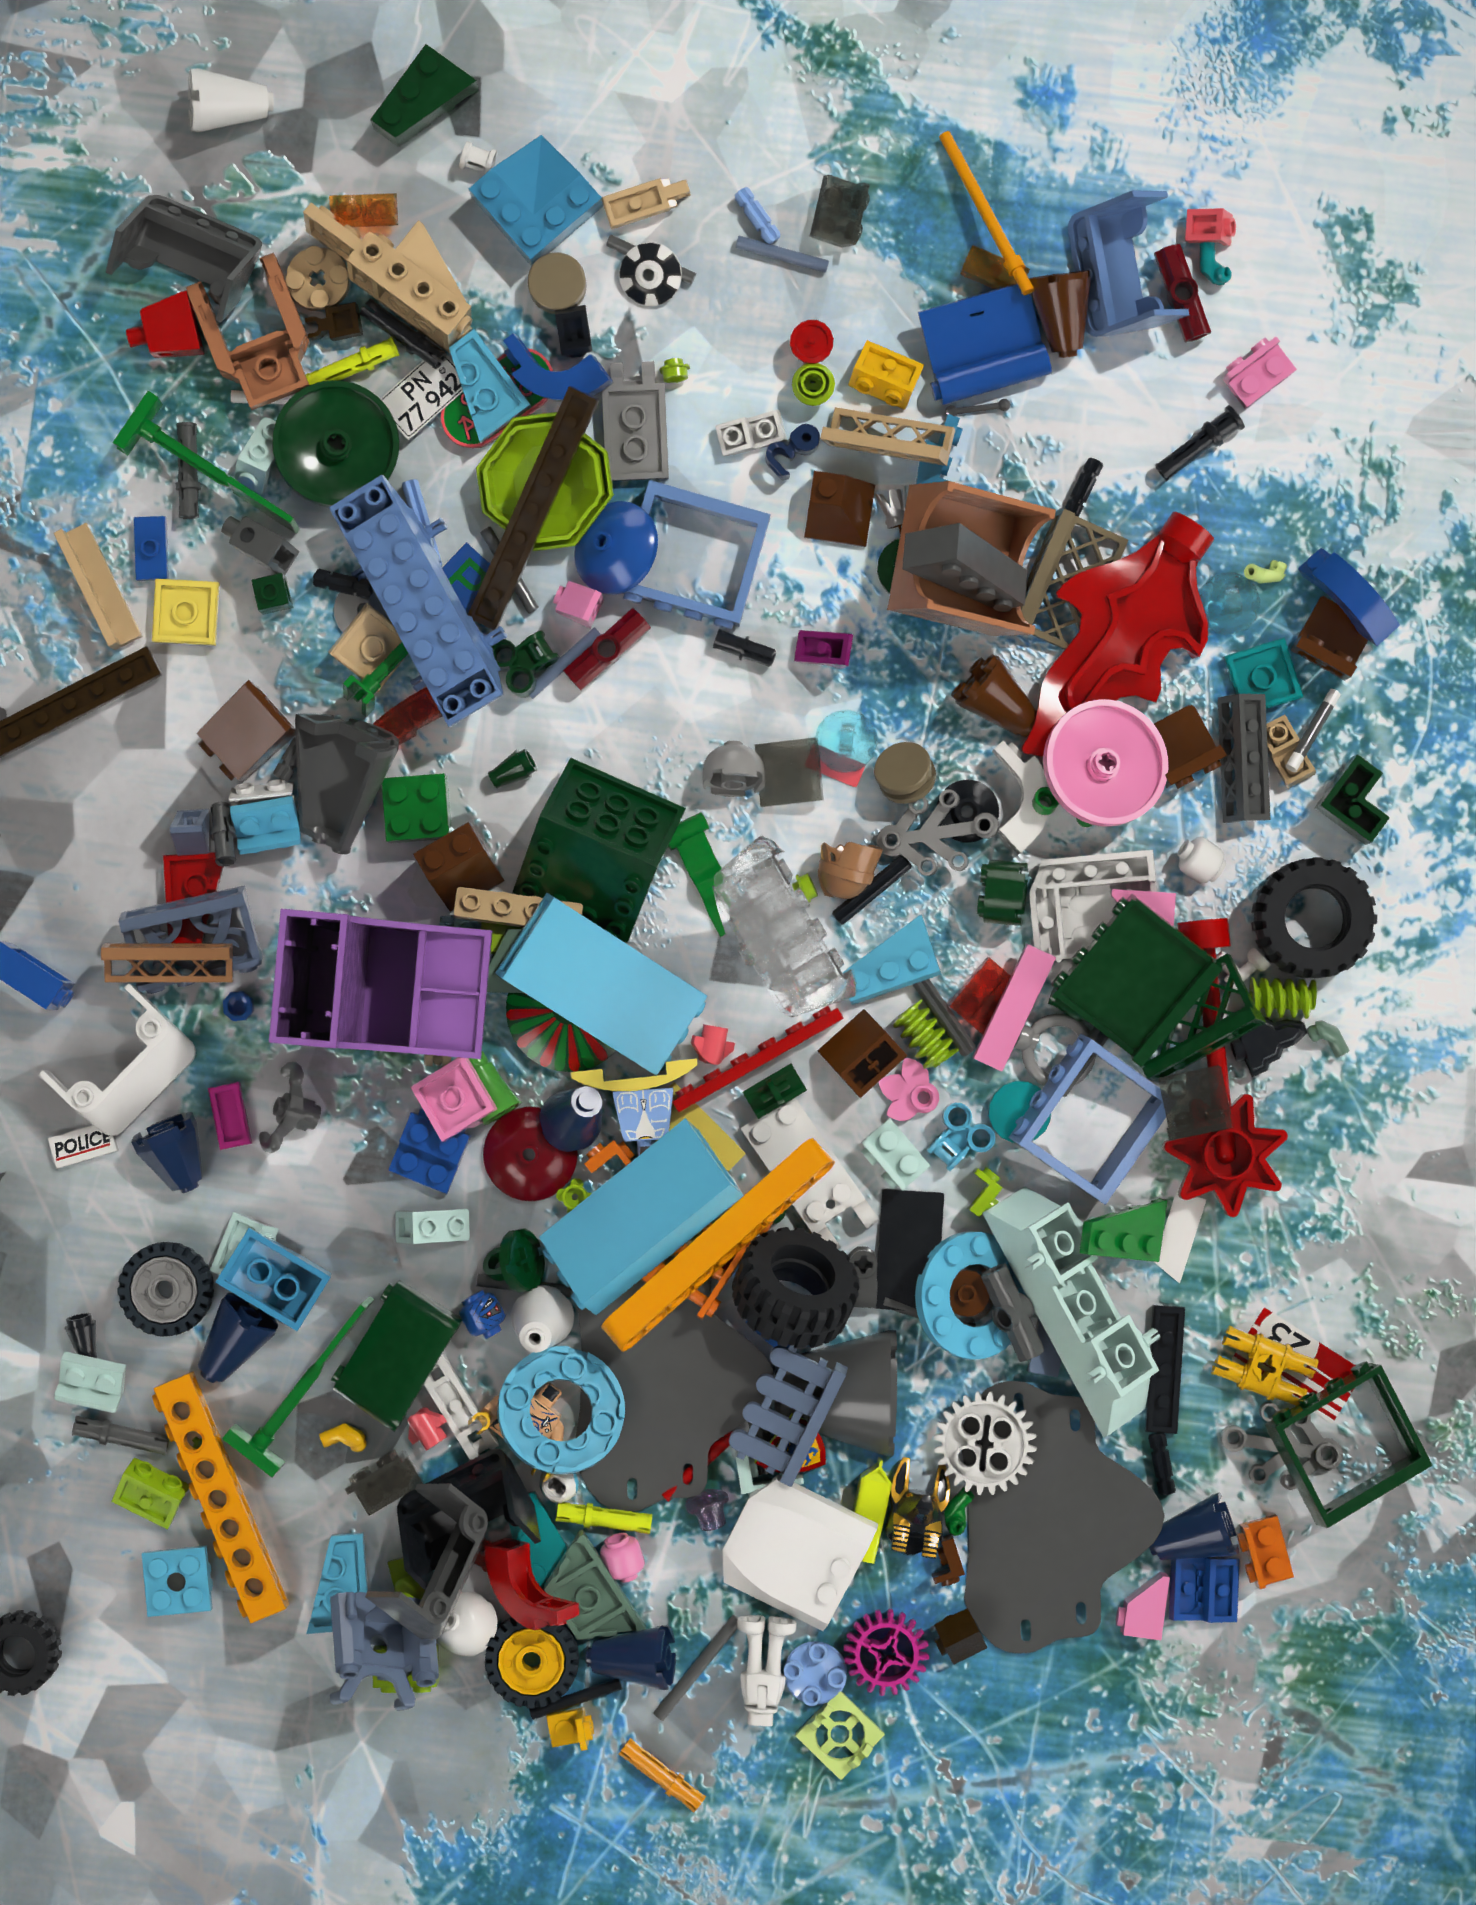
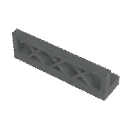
(1247, 757)

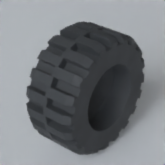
(1356, 913)
(784, 1313)

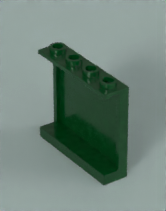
(1136, 978)

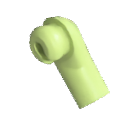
(1262, 575)

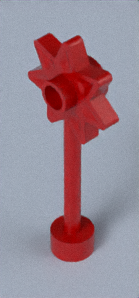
(1231, 1157)

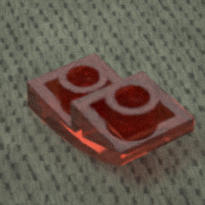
(410, 715)

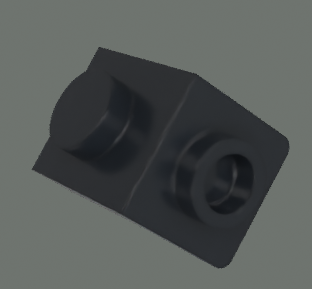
(573, 331)

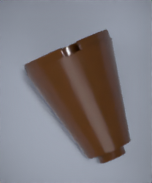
(1063, 309)

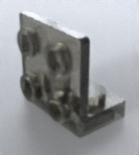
(1195, 1102)
(386, 1482)

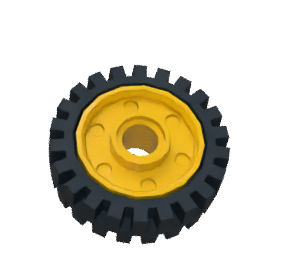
(529, 1684)

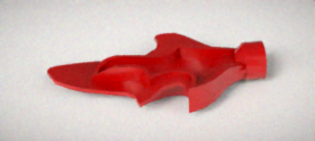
(1127, 625)

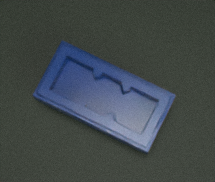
(151, 548)

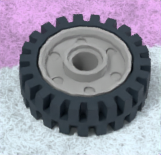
(141, 1294)

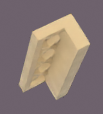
(888, 443)
(98, 586)

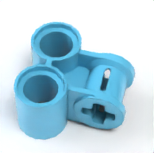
(958, 1138)

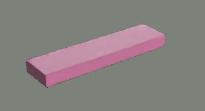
(1014, 1007)

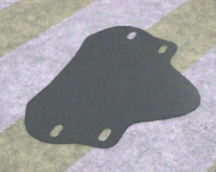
(680, 1396)
(1055, 1530)

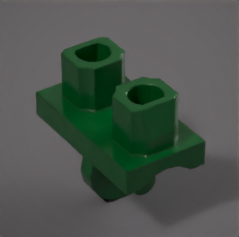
(774, 1091)

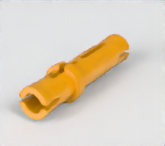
(667, 1779)

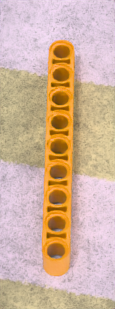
(717, 1244)

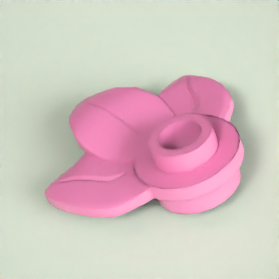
(904, 1091)

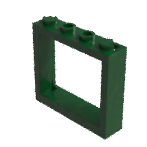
(1376, 1486)

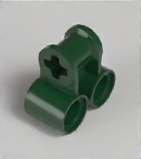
(526, 661)

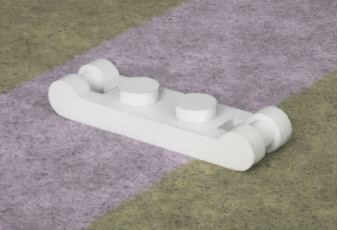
(458, 1408)

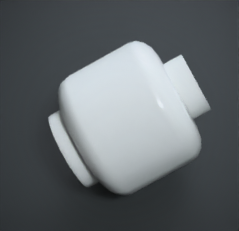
(1201, 860)

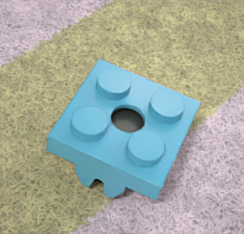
(177, 1581)

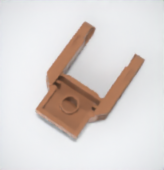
(265, 366)

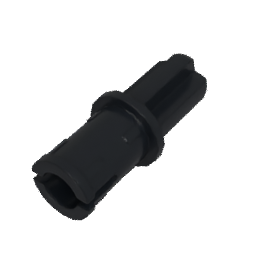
(744, 648)

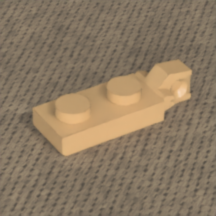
(643, 201)

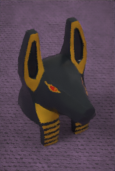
(916, 1514)

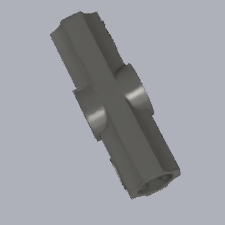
(1012, 1312)

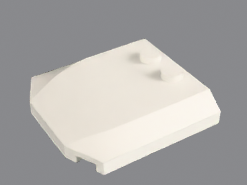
(1075, 897)
(796, 1551)

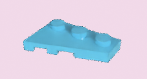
(486, 386)
(896, 963)
(342, 1572)

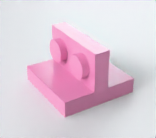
(454, 1098)

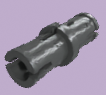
(223, 834)

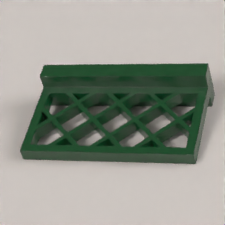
(1211, 1038)

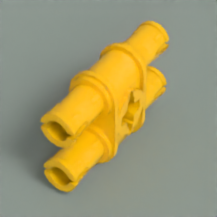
(1249, 1375)

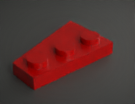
(186, 878)

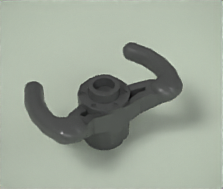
(291, 1110)

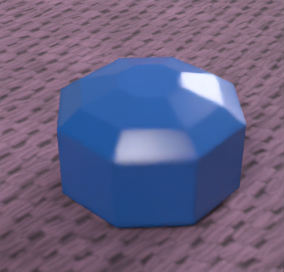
(238, 1006)

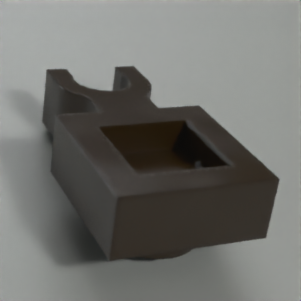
(340, 323)

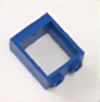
(34, 978)

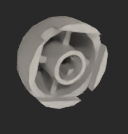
(733, 770)

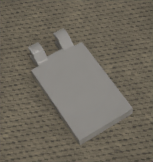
(635, 425)

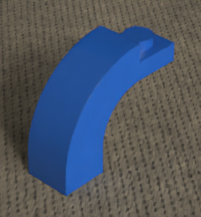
(586, 375)
(1352, 593)

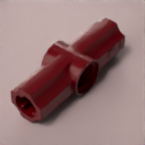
(1175, 274)
(592, 664)

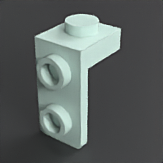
(256, 458)

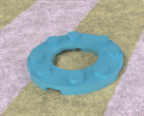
(933, 1296)
(595, 1380)

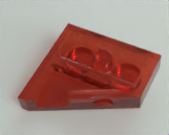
(980, 994)

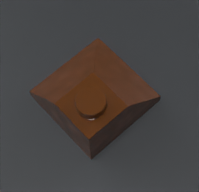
(839, 509)

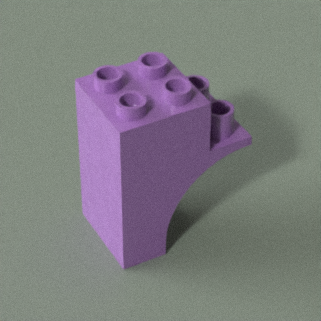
(379, 985)

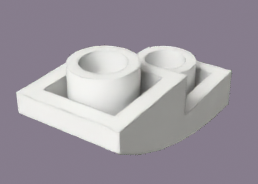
(751, 433)

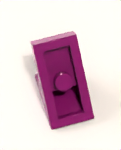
(824, 648)

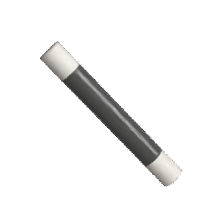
(1313, 730)

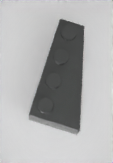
(966, 565)

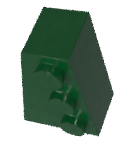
(421, 96)

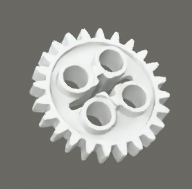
(956, 1439)

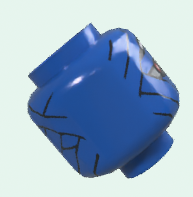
(482, 1314)

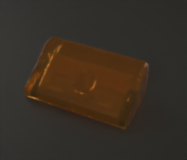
(987, 269)

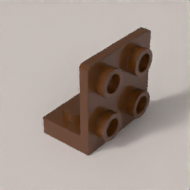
(1330, 640)

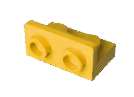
(885, 375)

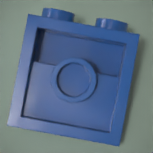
(425, 1157)

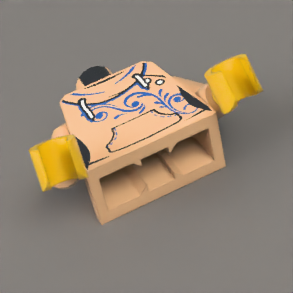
(542, 1413)

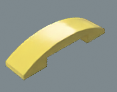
(595, 1077)

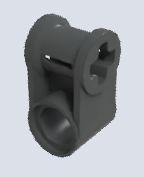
(867, 1277)

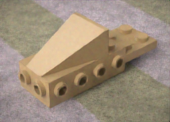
(404, 279)

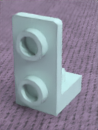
(432, 1226)
(748, 1469)

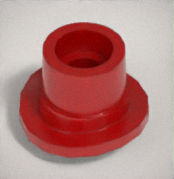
(811, 341)

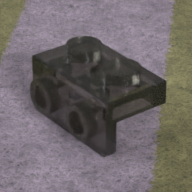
(840, 211)

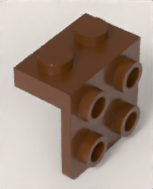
(1188, 746)

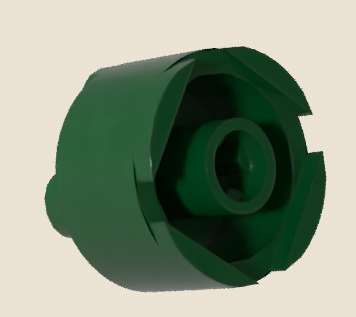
(1004, 892)

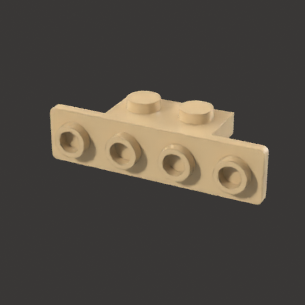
(498, 907)

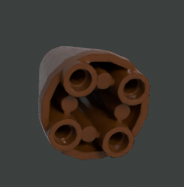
(996, 696)

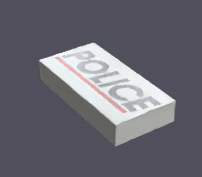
(81, 1146)

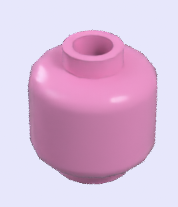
(622, 1557)

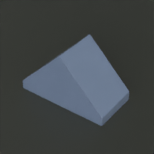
(191, 831)

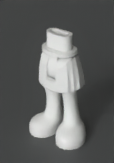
(760, 1686)

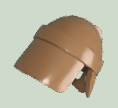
(850, 870)

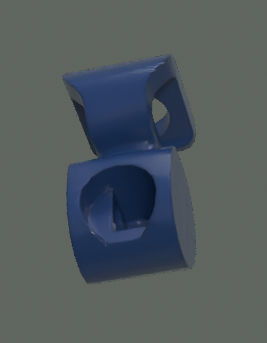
(802, 440)

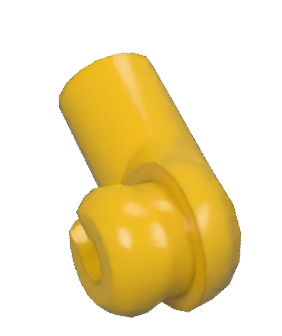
(345, 1434)

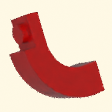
(517, 1589)

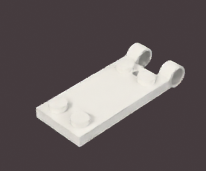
(781, 1134)

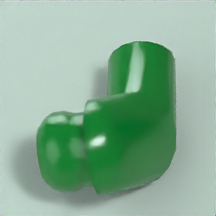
(955, 1512)

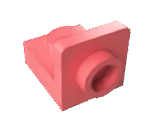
(1210, 226)

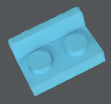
(266, 825)

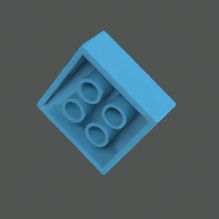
(536, 198)

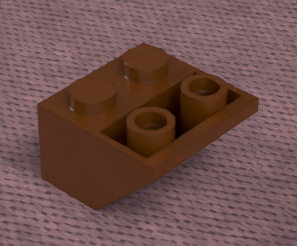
(862, 1053)

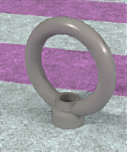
(1030, 1036)

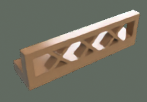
(166, 952)

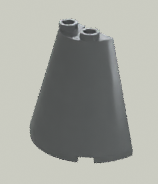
(339, 775)
(867, 1399)

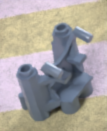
(360, 1624)

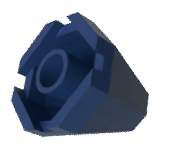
(172, 1151)

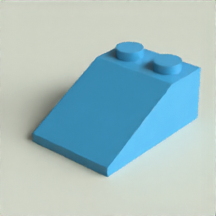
(274, 1278)

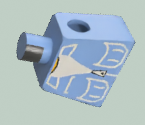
(644, 1115)

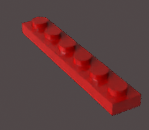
(768, 1050)

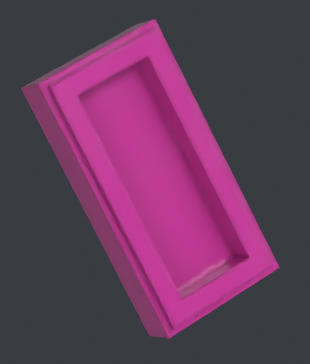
(230, 1115)

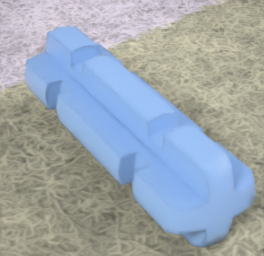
(757, 215)

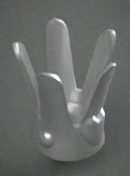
(895, 514)

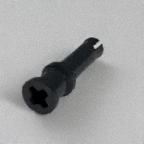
(1211, 435)

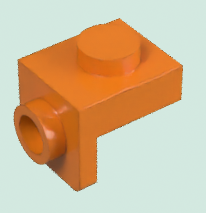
(600, 1155)

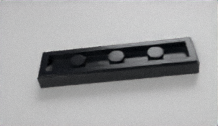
(1164, 1386)

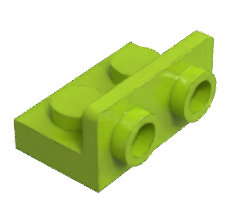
(150, 1493)

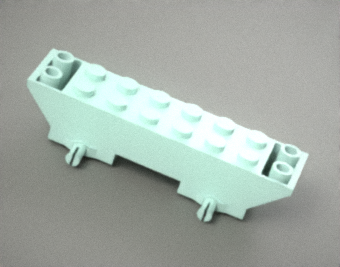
(1097, 1346)

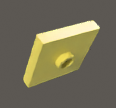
(185, 612)

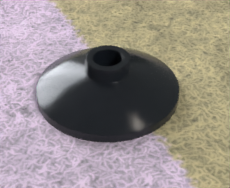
(977, 797)

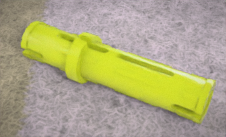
(355, 363)
(603, 1517)

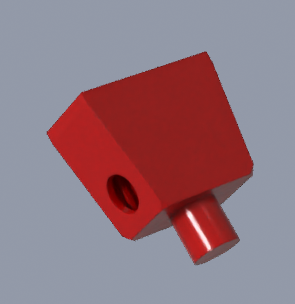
(168, 328)

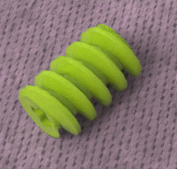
(1282, 998)
(924, 1035)

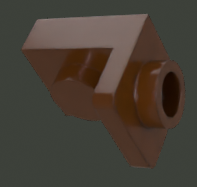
(948, 1555)

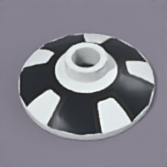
(666, 274)

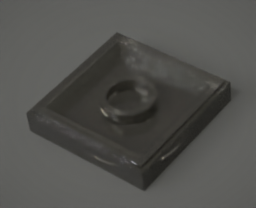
(791, 772)

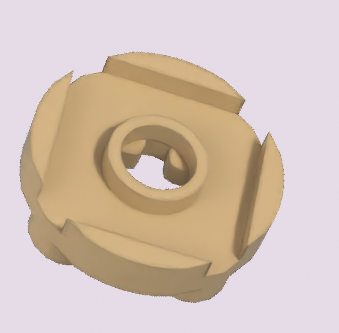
(313, 261)

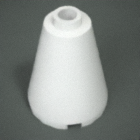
(224, 100)
(542, 1318)

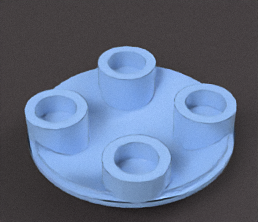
(815, 1673)

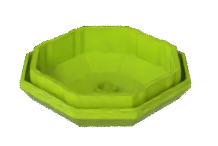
(507, 469)

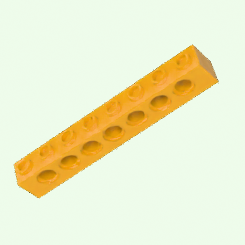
(251, 1605)

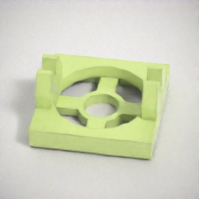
(840, 1766)

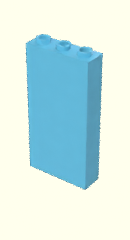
(601, 984)
(639, 1217)

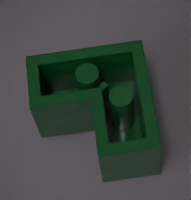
(1346, 801)

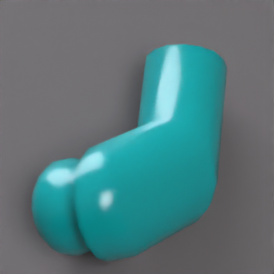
(1210, 267)

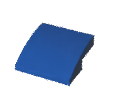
(1204, 1589)

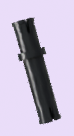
(413, 341)

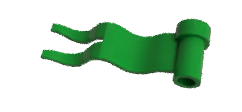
(699, 862)

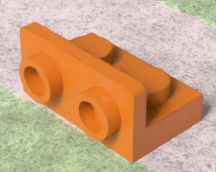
(1265, 1551)

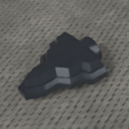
(1266, 1043)

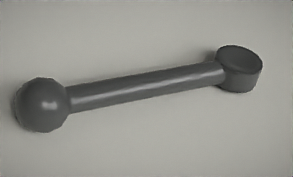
(1003, 405)

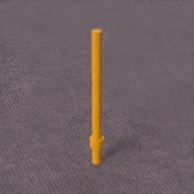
(1013, 263)

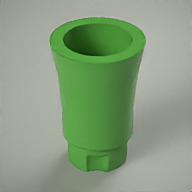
(497, 1088)

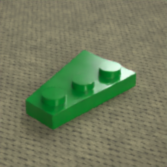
(1127, 1234)

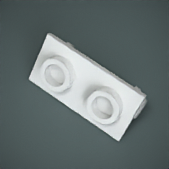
(248, 793)

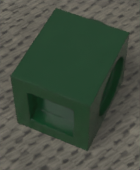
(272, 593)

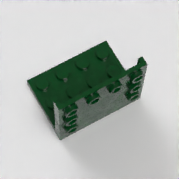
(598, 846)

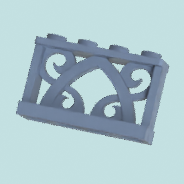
(217, 904)

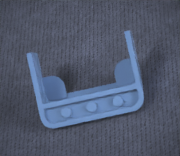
(1104, 246)

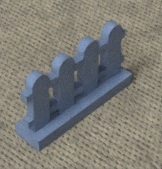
(788, 1429)

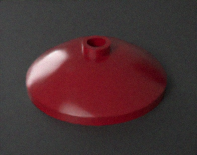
(511, 1171)

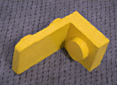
(570, 1728)

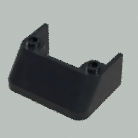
(489, 1483)

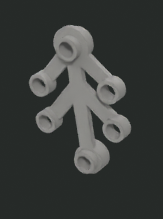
(932, 833)
(1312, 1451)

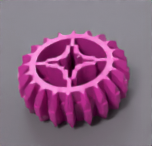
(872, 1645)

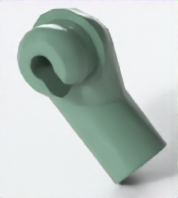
(1331, 1035)

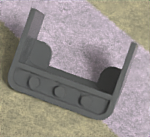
(188, 243)
(450, 1575)

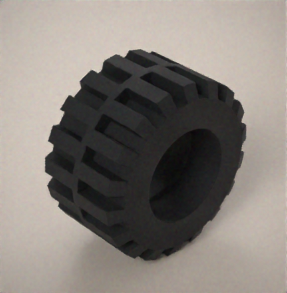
(44, 1645)

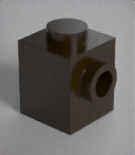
(959, 1636)

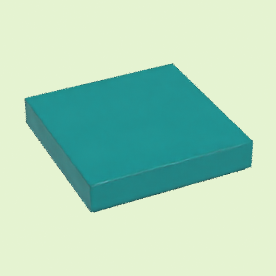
(1265, 671)

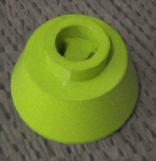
(823, 384)

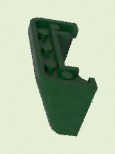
(396, 1354)

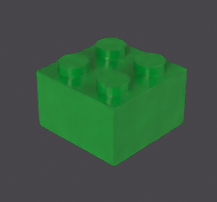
(416, 808)

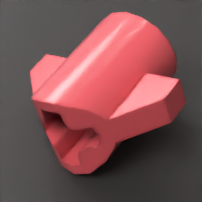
(712, 1044)
(426, 1427)

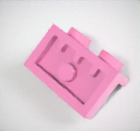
(1259, 372)

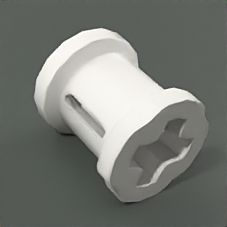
(477, 158)

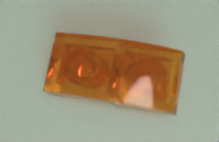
(365, 209)

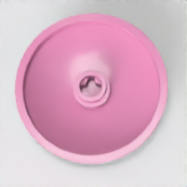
(1105, 763)

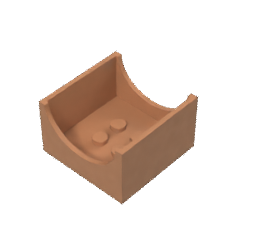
(995, 518)

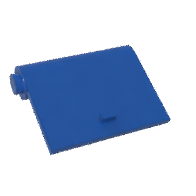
(983, 349)

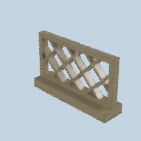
(1047, 564)

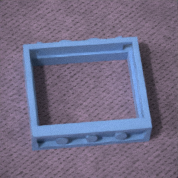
(693, 609)
(1130, 1145)

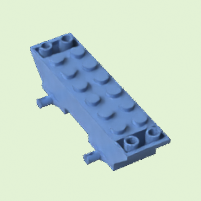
(419, 600)

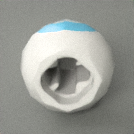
(559, 1487)

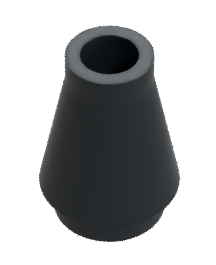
(82, 1334)

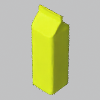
(872, 1502)

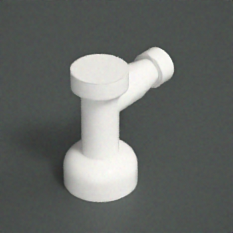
(1255, 962)

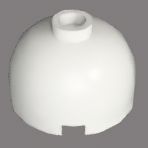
(469, 1625)

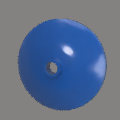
(625, 555)

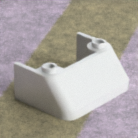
(140, 1082)

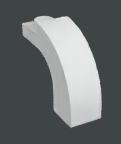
(1026, 823)

